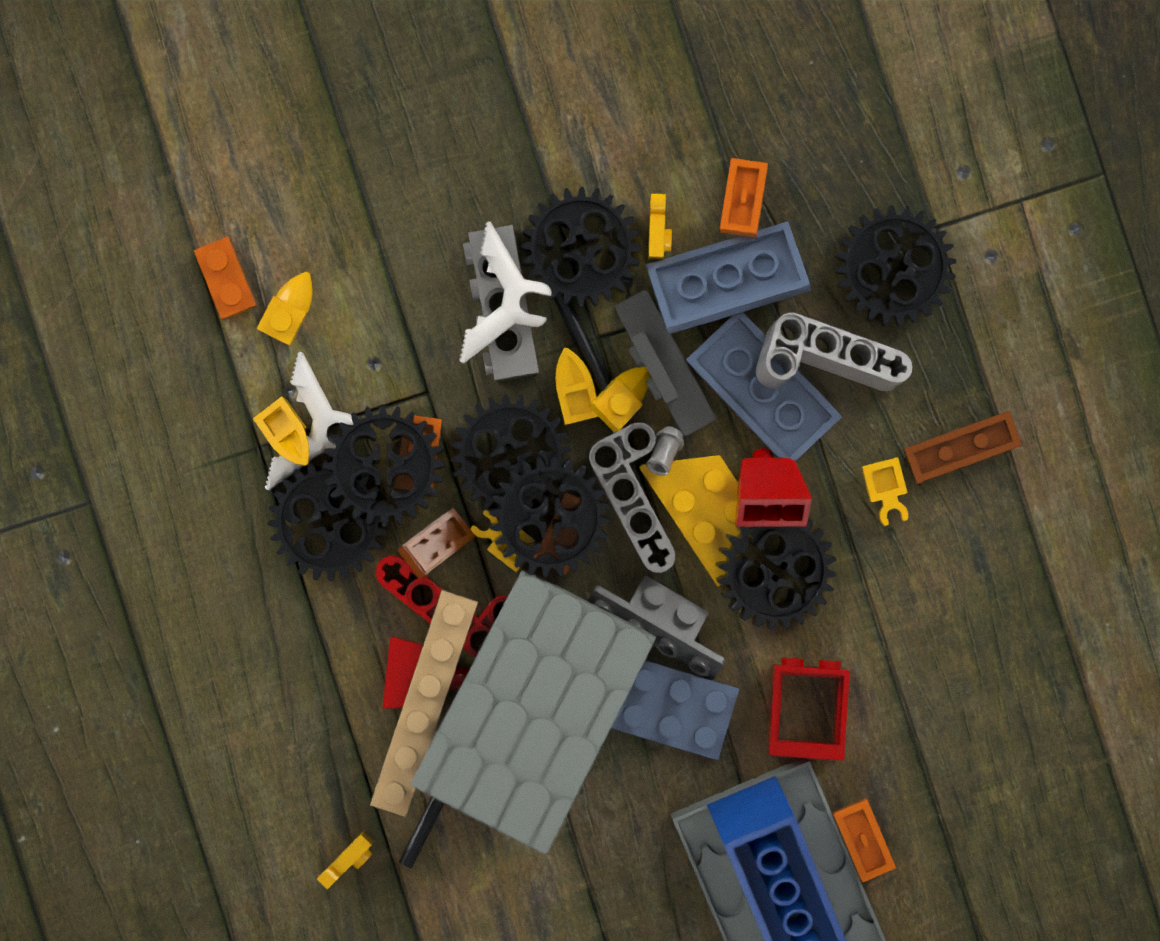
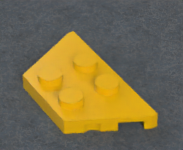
(702, 503)

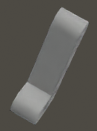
(837, 359)
(638, 501)

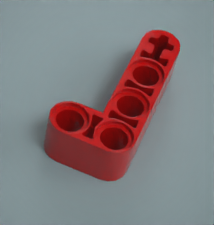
(479, 623)

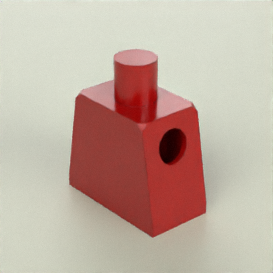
(771, 492)
(401, 665)

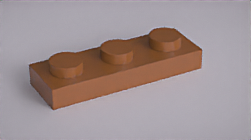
(962, 447)

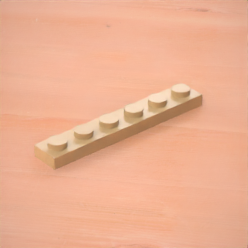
(424, 702)

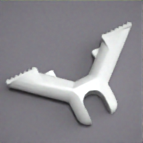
(514, 289)
(323, 418)

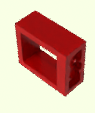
(806, 748)

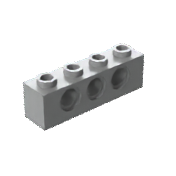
(522, 359)

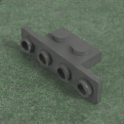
(665, 363)
(669, 618)

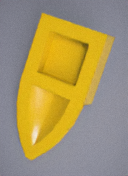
(288, 309)
(574, 388)
(622, 398)
(284, 431)

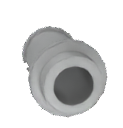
(668, 441)

